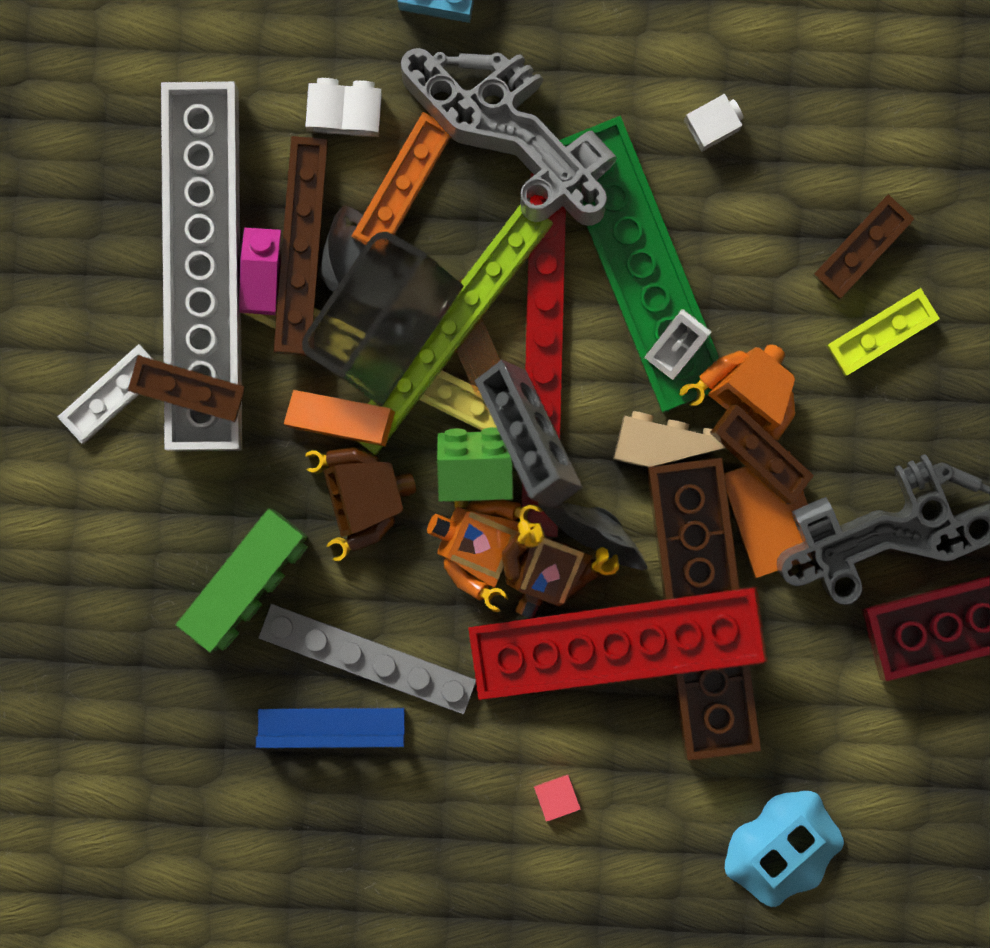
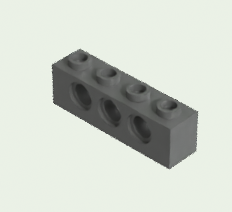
(528, 434)

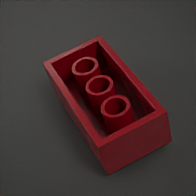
(930, 629)

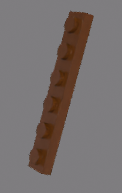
(300, 243)

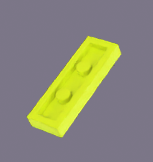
(882, 332)

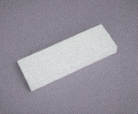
(102, 399)

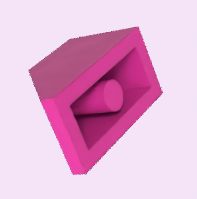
(260, 271)

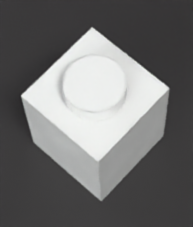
(714, 121)

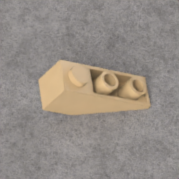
(655, 444)

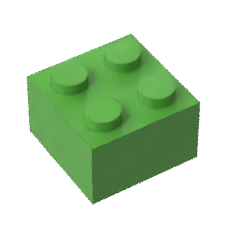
(473, 466)

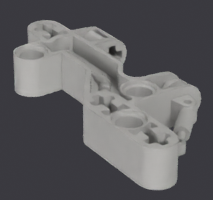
(500, 127)

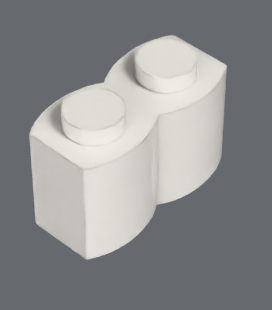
(343, 108)

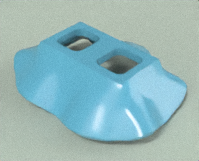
(770, 833)

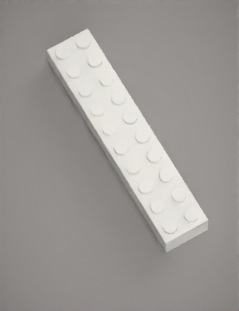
(201, 251)

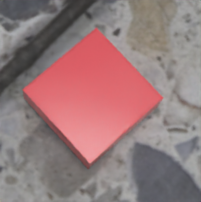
(557, 797)

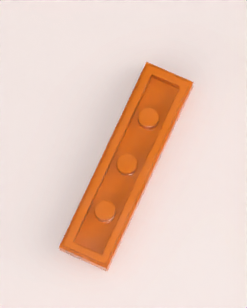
(403, 180)

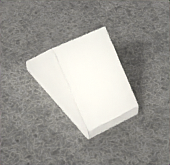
(677, 344)

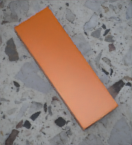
(339, 418)

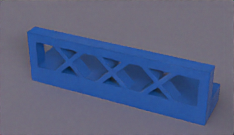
(330, 727)

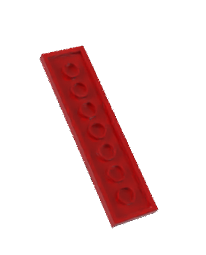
(618, 643)

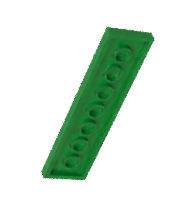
(643, 265)

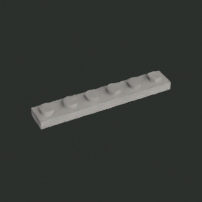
(367, 658)

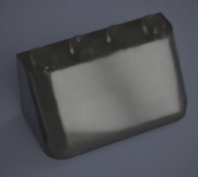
(380, 316)

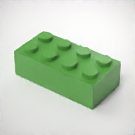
(242, 581)

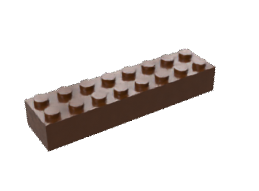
(695, 560)

